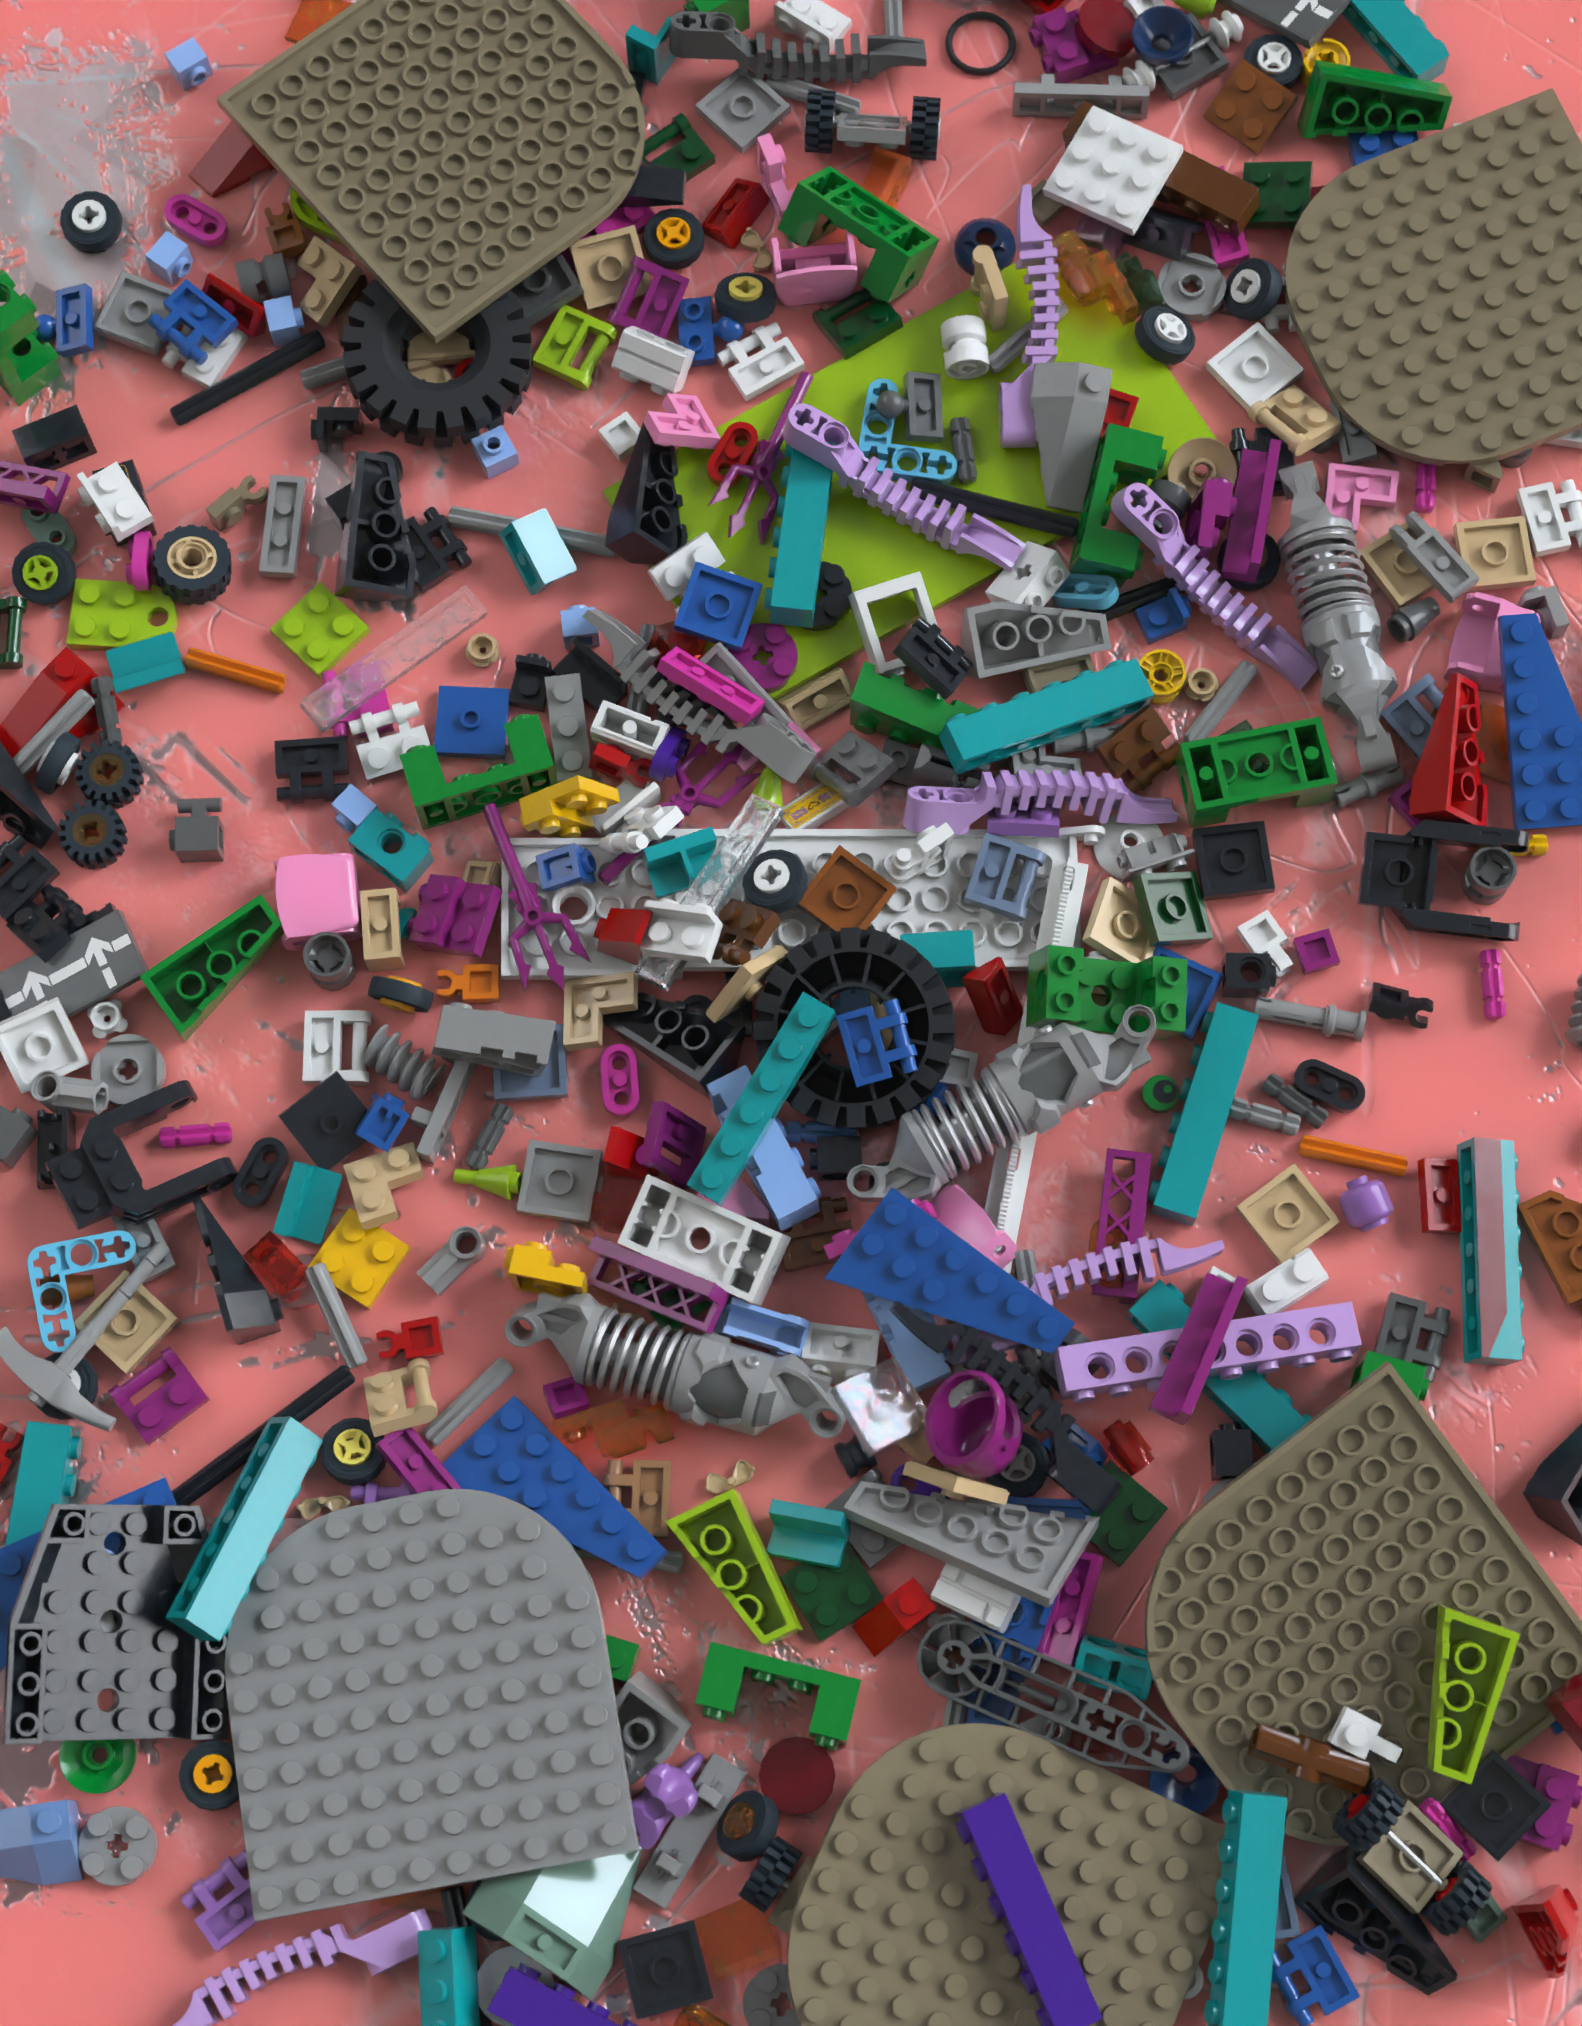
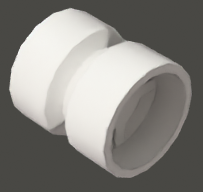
(965, 347)

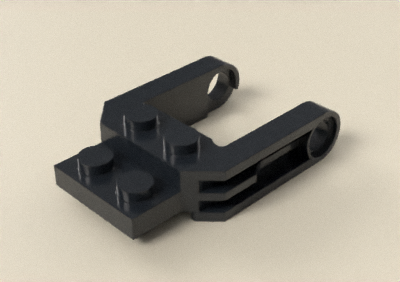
(1402, 872)
(103, 1180)

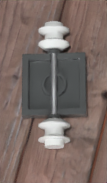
(1200, 63)

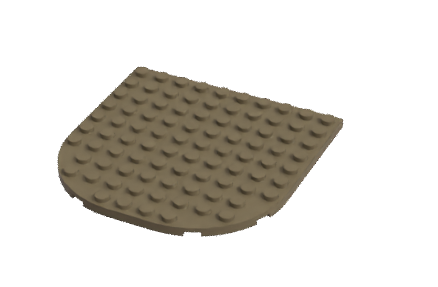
(449, 141)
(1451, 288)
(1324, 1591)
(904, 1928)

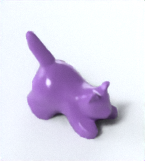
(665, 1795)

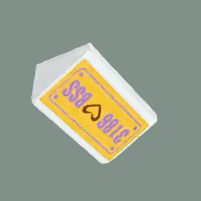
(813, 808)

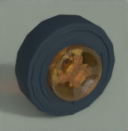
(747, 1826)

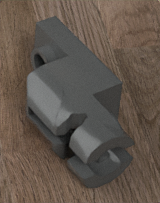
(928, 767)

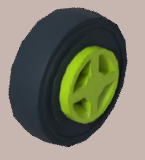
(30, 574)

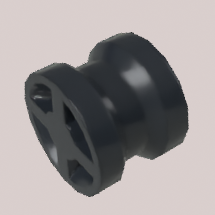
(853, 1456)

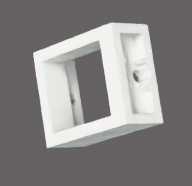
(859, 602)

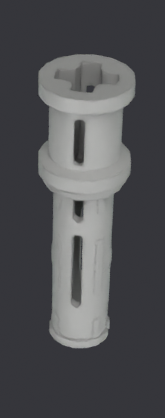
(1328, 1019)

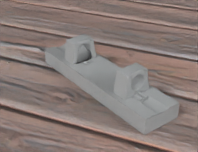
(1115, 98)
(439, 1121)
(689, 1833)

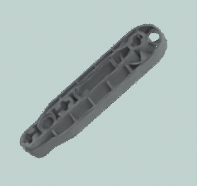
(1070, 1709)

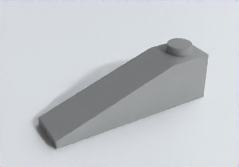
(1068, 417)
(1018, 636)
(648, 1725)

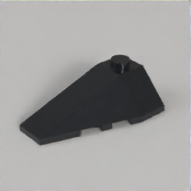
(656, 187)
(645, 514)
(375, 543)
(20, 806)
(681, 1039)
(242, 1298)
(1557, 1488)
(1359, 1908)

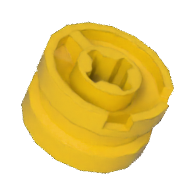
(1326, 50)
(1173, 671)

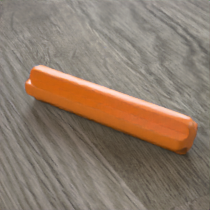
(236, 670)
(1353, 1156)

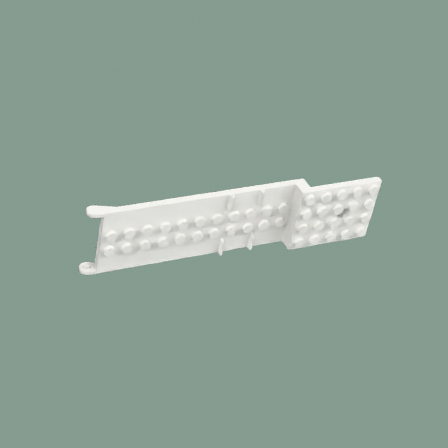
(919, 905)

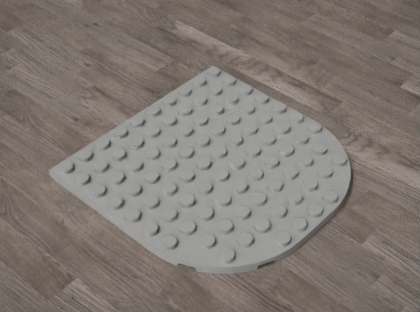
(421, 1705)

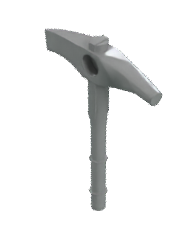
(50, 1380)

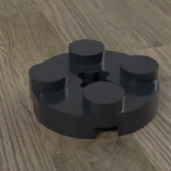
(836, 603)

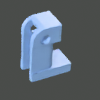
(763, 1327)

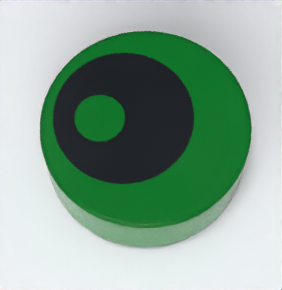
(1160, 1094)

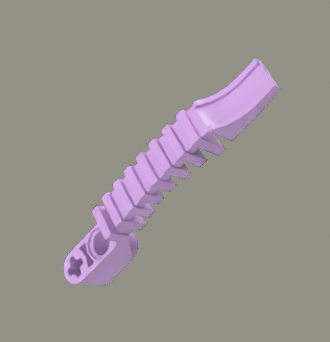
(1039, 259)
(809, 432)
(1270, 646)
(963, 806)
(1169, 1258)
(379, 1949)

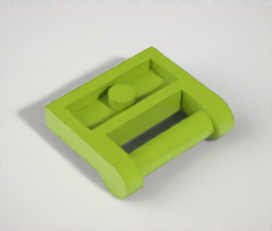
(564, 342)

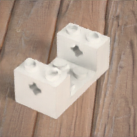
(740, 1251)

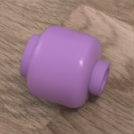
(1365, 1203)

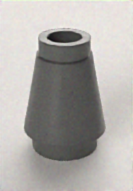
(1412, 619)

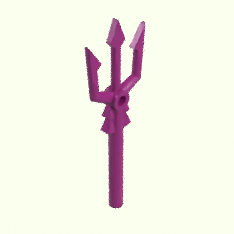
(763, 465)
(688, 798)
(529, 907)

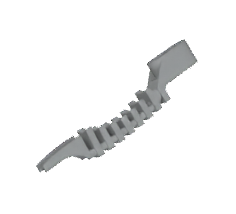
(767, 740)

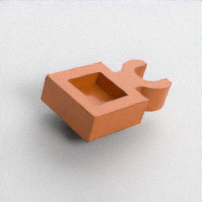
(477, 984)

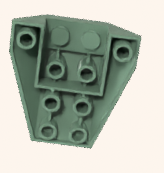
(561, 1915)

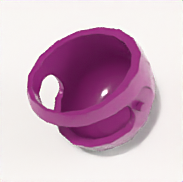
(979, 1433)

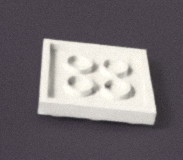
(1113, 170)

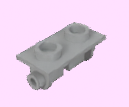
(1167, 855)

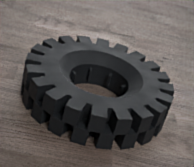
(436, 410)
(892, 971)

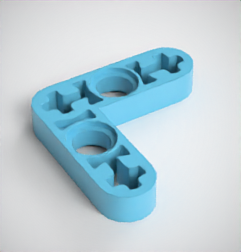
(883, 445)
(65, 1266)

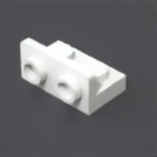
(812, 21)
(115, 500)
(681, 931)
(840, 1350)

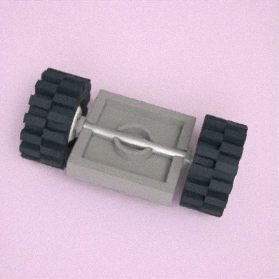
(872, 128)

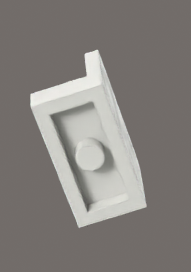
(630, 798)

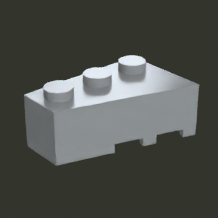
(494, 1039)

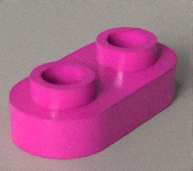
(198, 222)
(140, 569)
(620, 1081)

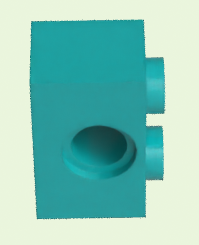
(400, 867)

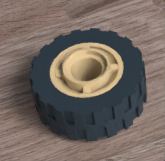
(190, 546)

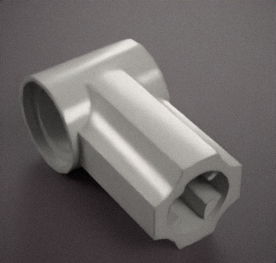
(69, 1092)
(449, 1263)

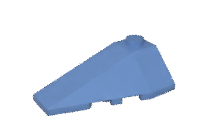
(41, 1843)

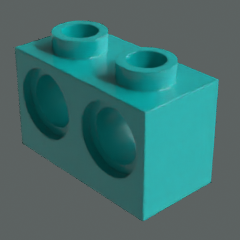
(1115, 1664)

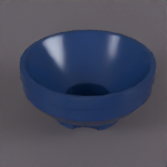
(1166, 24)
(965, 243)
(1193, 1795)

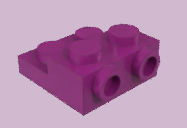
(1062, 49)
(1208, 514)
(454, 916)
(1560, 1791)

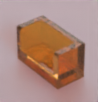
(888, 176)

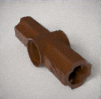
(1308, 1758)

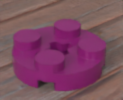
(774, 641)

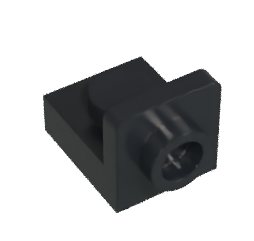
(337, 421)
(529, 682)

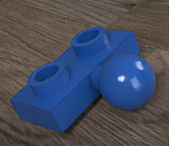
(72, 323)
(699, 331)

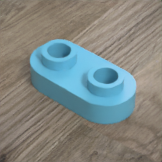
(1087, 592)

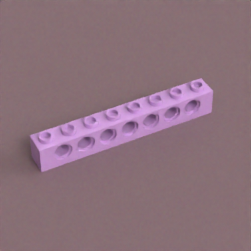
(1334, 1321)

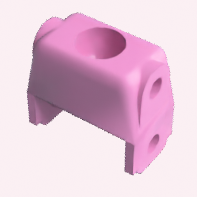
(814, 272)
(1476, 640)
(317, 896)
(972, 1224)

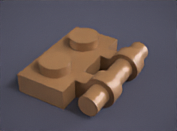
(649, 1492)

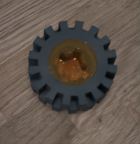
(116, 784)
(100, 844)

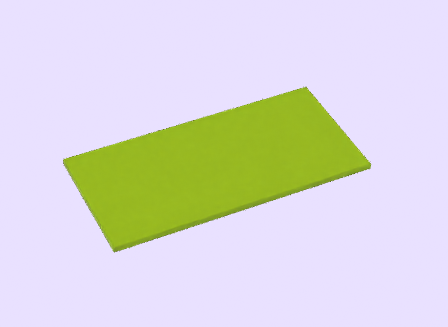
(876, 546)

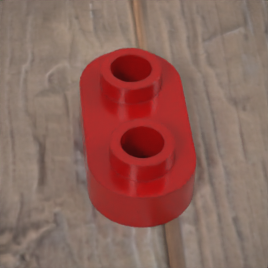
(728, 453)

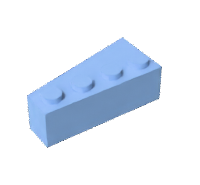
(774, 1165)
(917, 1360)

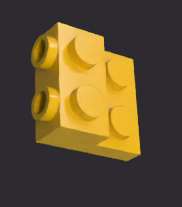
(566, 807)
(535, 1271)

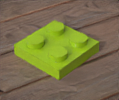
(320, 630)

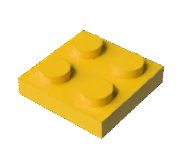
(360, 1259)

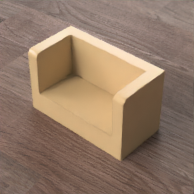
(381, 929)

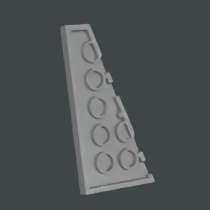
(987, 1539)

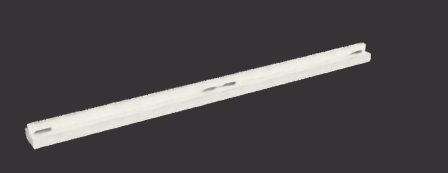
(1009, 1185)

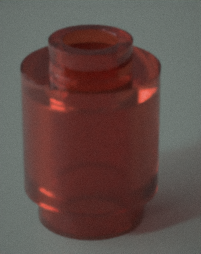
(1127, 1447)

